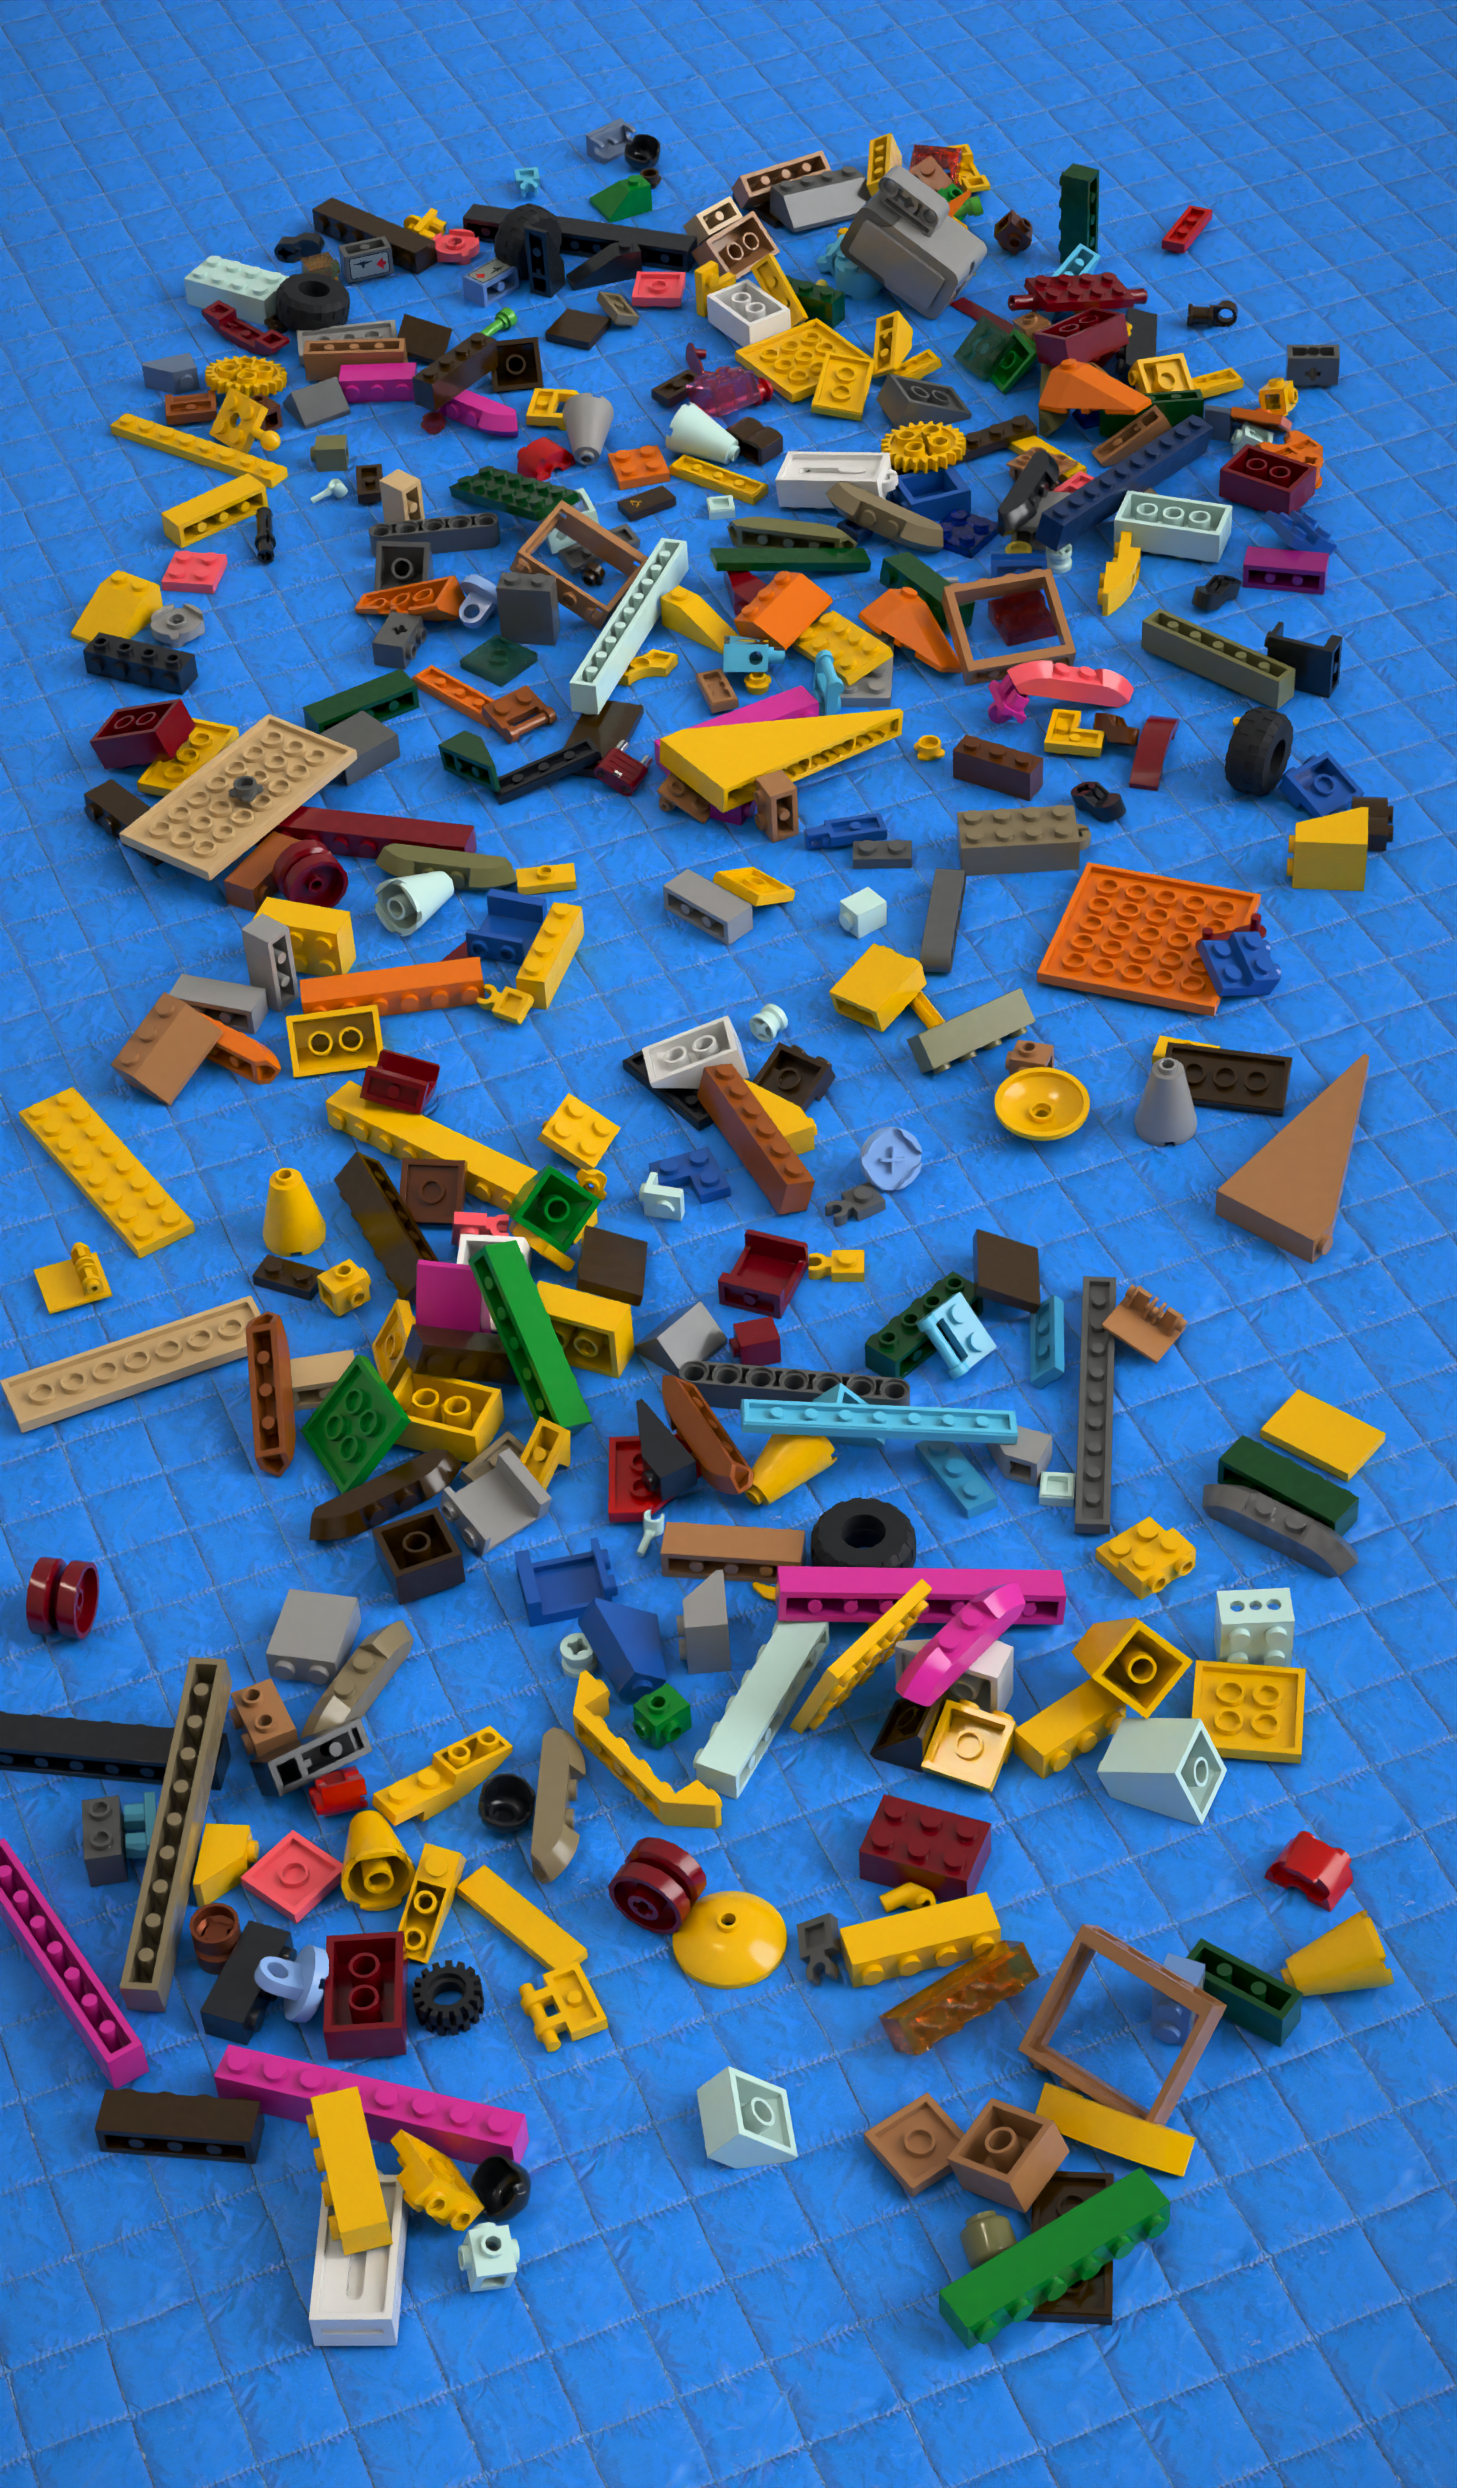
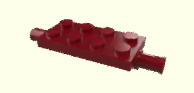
(1076, 293)

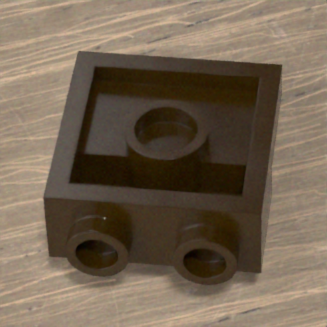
(795, 1075)

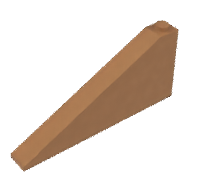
(1298, 1178)

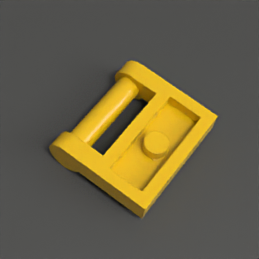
(544, 406)

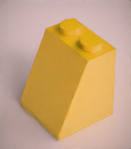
(1330, 852)
(1131, 1662)

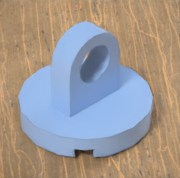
(480, 596)
(891, 1158)
(295, 1981)

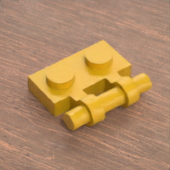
(574, 2001)

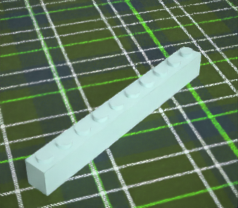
(628, 627)

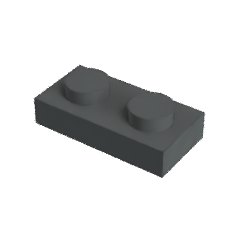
(882, 854)

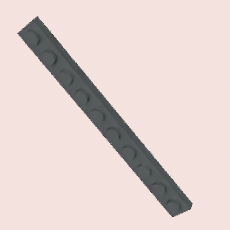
(1095, 1408)

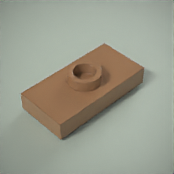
(717, 690)

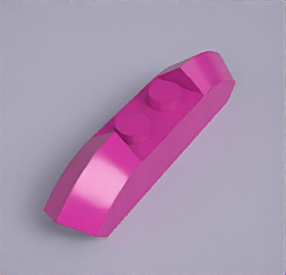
(482, 414)
(960, 1643)

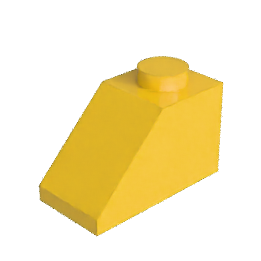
(222, 1860)

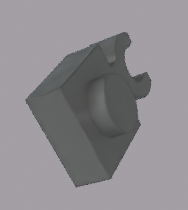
(857, 1202)
(817, 1943)

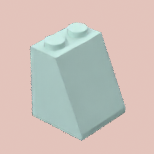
(1163, 1767)

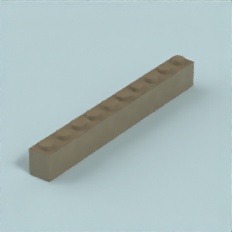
(176, 1836)

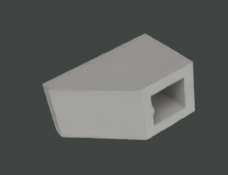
(1026, 1458)

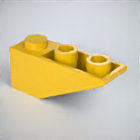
(430, 1899)

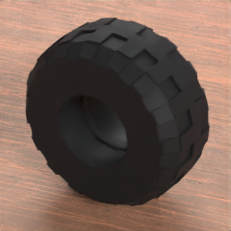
(510, 238)
(312, 302)
(1258, 751)
(859, 1524)

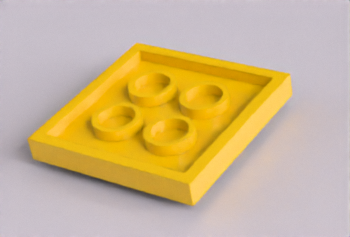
(1251, 1709)

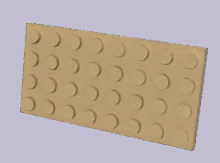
(206, 828)

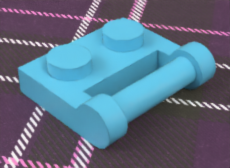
(826, 684)
(962, 1330)

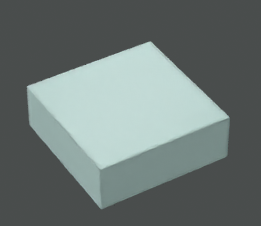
(720, 507)
(1057, 1489)

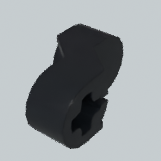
(301, 246)
(1216, 592)
(1098, 801)

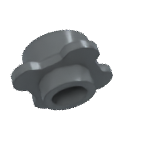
(245, 789)

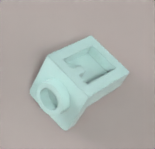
(1250, 435)

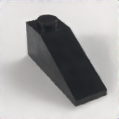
(544, 263)
(611, 265)
(665, 1462)
(310, 1758)

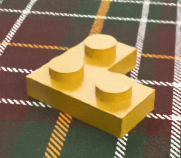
(708, 282)
(1067, 738)

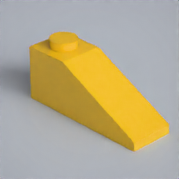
(891, 343)
(694, 618)
(788, 1118)

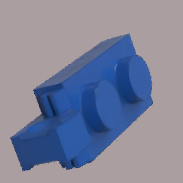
(845, 831)

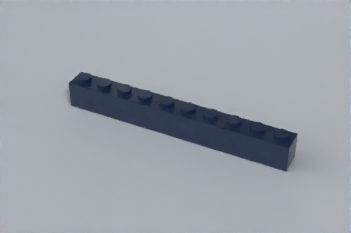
(1137, 473)

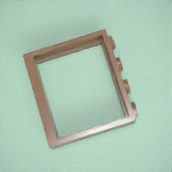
(596, 540)
(996, 667)
(1075, 2077)

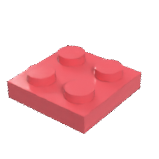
(659, 289)
(194, 572)
(293, 1876)

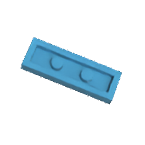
(1047, 1342)
(956, 1476)

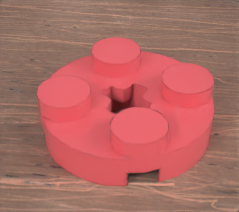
(457, 246)

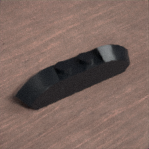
(1025, 495)

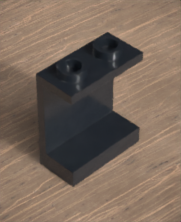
(1315, 665)

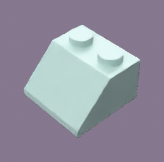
(745, 2120)

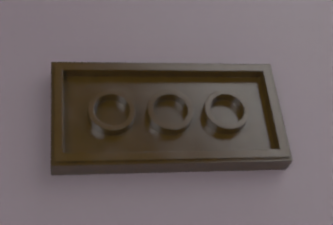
(614, 723)
(1234, 1078)
(612, 1266)
(1089, 2299)

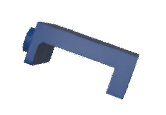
(564, 1585)

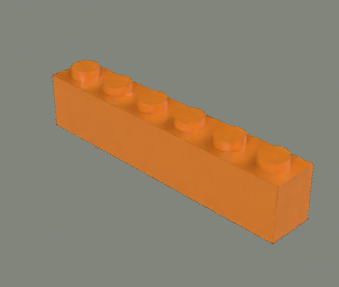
(398, 988)

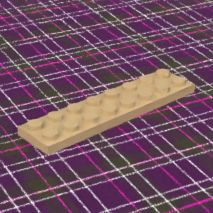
(129, 1365)

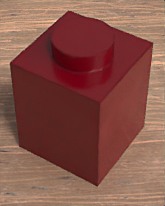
(756, 1342)

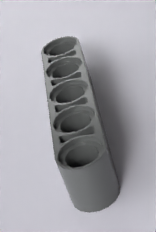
(443, 533)
(943, 920)

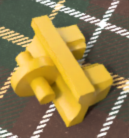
(426, 226)

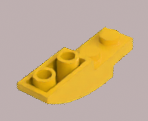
(1120, 575)
(449, 1778)

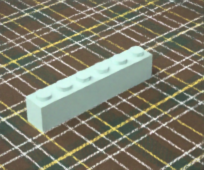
(760, 1705)

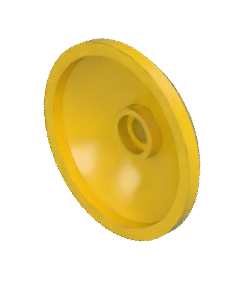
(1042, 1103)
(733, 1953)

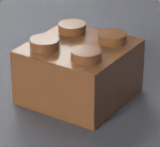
(1008, 2155)

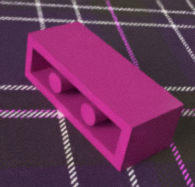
(378, 382)

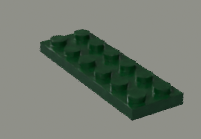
(512, 493)

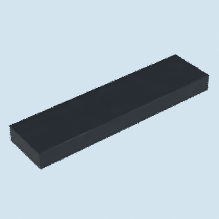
(546, 770)
(681, 1100)

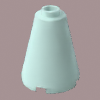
(701, 436)
(411, 900)

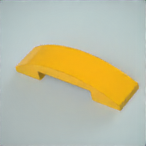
(969, 176)
(1116, 2131)

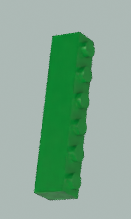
(529, 1336)
(1054, 2258)

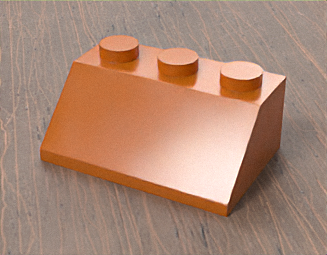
(783, 609)

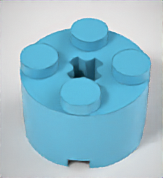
(854, 280)

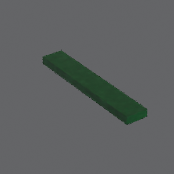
(790, 559)

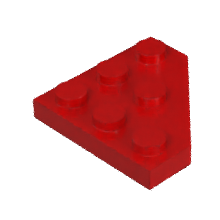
(627, 1493)

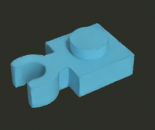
(527, 180)

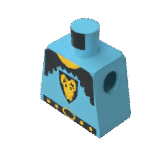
(738, 650)

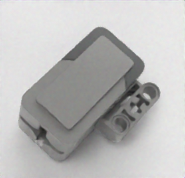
(913, 244)

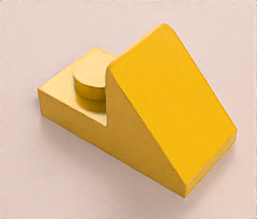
(545, 1450)

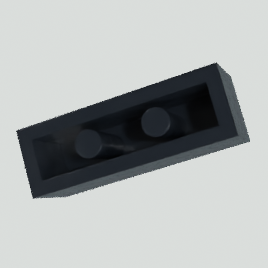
(236, 2001)

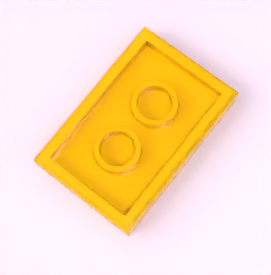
(843, 386)
(1322, 1435)

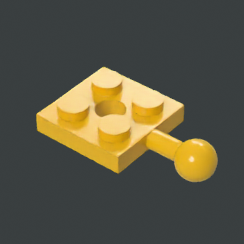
(251, 415)

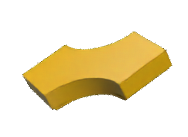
(649, 665)
(542, 1247)

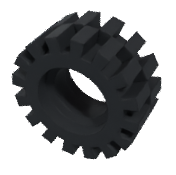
(443, 1980)

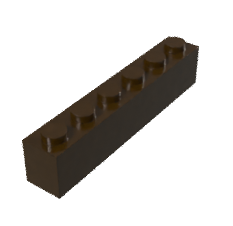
(352, 225)
(384, 1222)

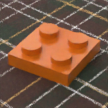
(638, 467)

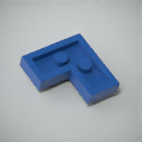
(694, 1169)

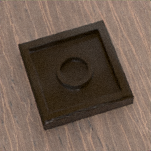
(578, 329)

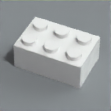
(747, 313)

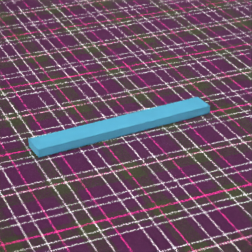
(878, 1421)

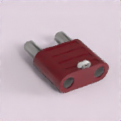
(622, 770)

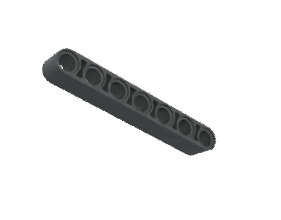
(728, 1383)

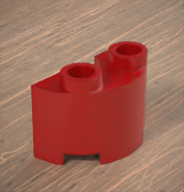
(542, 458)
(338, 1792)
(1314, 1869)

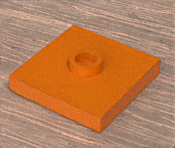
(1262, 418)

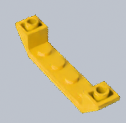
(688, 1807)

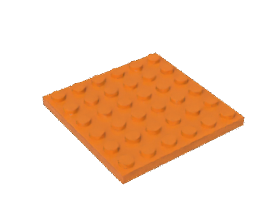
(1138, 936)

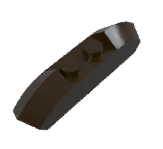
(384, 1496)

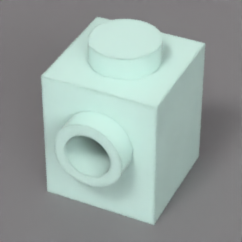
(863, 912)

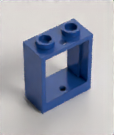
(934, 507)

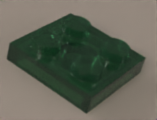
(984, 348)

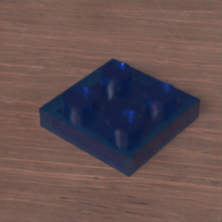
(967, 532)

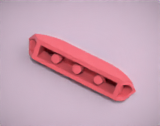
(1071, 683)

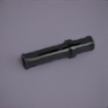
(264, 541)

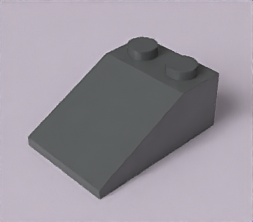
(917, 400)

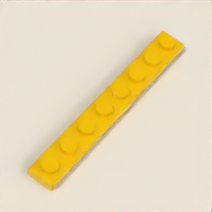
(198, 450)

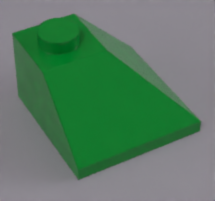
(624, 199)
(1016, 363)
(553, 1207)

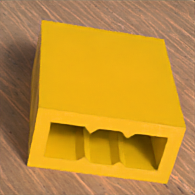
(878, 987)

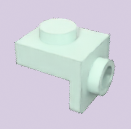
(661, 1200)

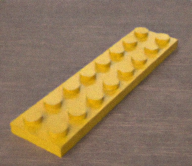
(106, 1172)

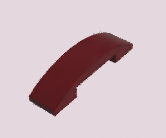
(225, 322)
(1152, 751)

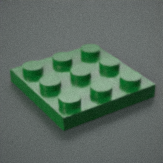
(355, 1425)

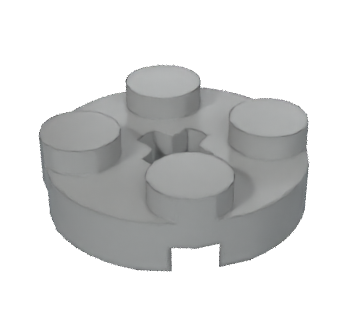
(177, 624)

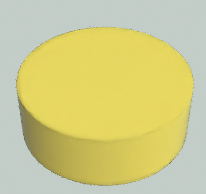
(1018, 547)

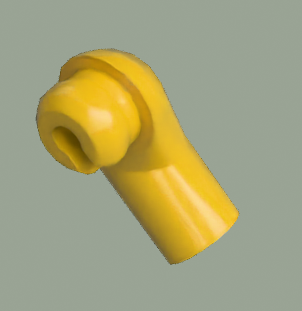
(907, 1895)

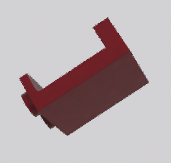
(400, 1082)
(764, 1274)

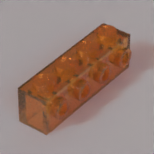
(959, 1997)

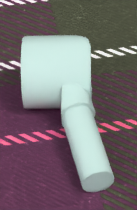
(334, 487)
(651, 1529)

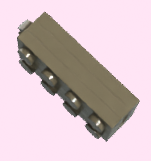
(1020, 840)

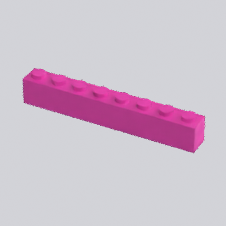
(869, 1592)
(68, 1974)
(446, 2123)

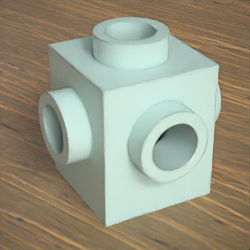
(489, 2257)

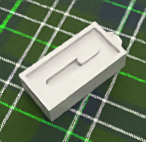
(809, 475)
(360, 2293)

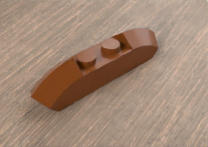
(271, 1393)
(710, 1444)

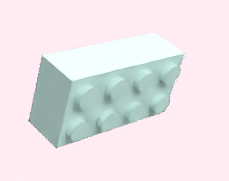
(235, 284)
(1174, 525)

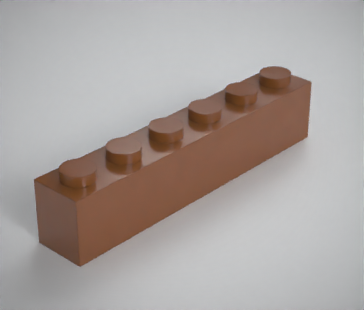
(755, 1139)

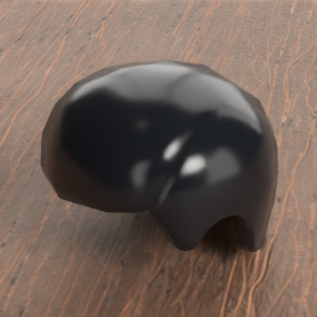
(642, 152)
(506, 1803)
(501, 2187)

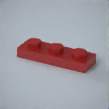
(1186, 229)

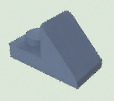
(1221, 421)

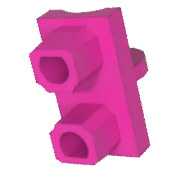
(1007, 702)

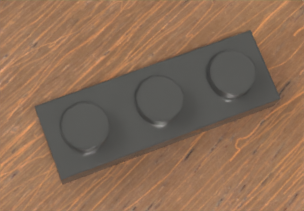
(578, 556)

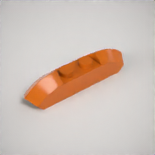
(243, 1055)

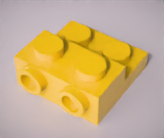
(1161, 374)
(1147, 1557)
(970, 1744)
(434, 2183)

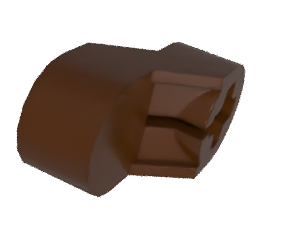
(1116, 729)

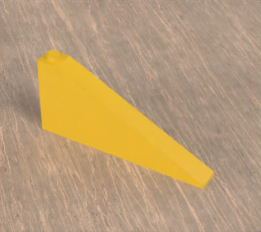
(728, 758)

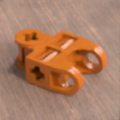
(1300, 448)

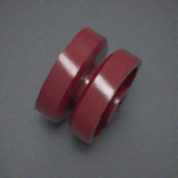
(310, 874)
(62, 1597)
(657, 1885)

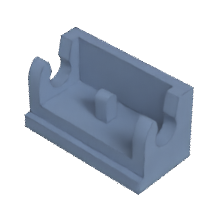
(609, 141)

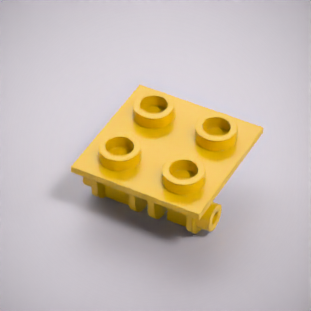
(73, 1280)

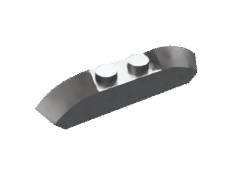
(1279, 1528)

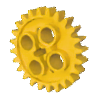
(246, 375)
(924, 446)

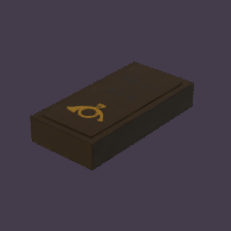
(646, 503)

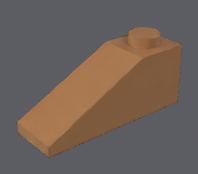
(1132, 437)

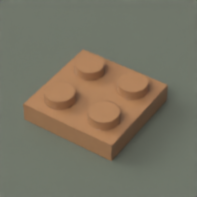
(915, 2143)

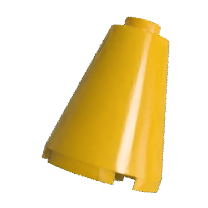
(291, 1216)
(787, 1464)
(375, 1864)
(1340, 1960)

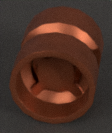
(214, 1935)

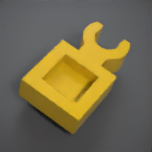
(509, 1005)
(842, 1266)

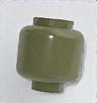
(986, 2237)

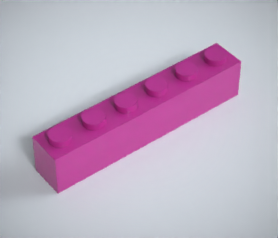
(785, 705)

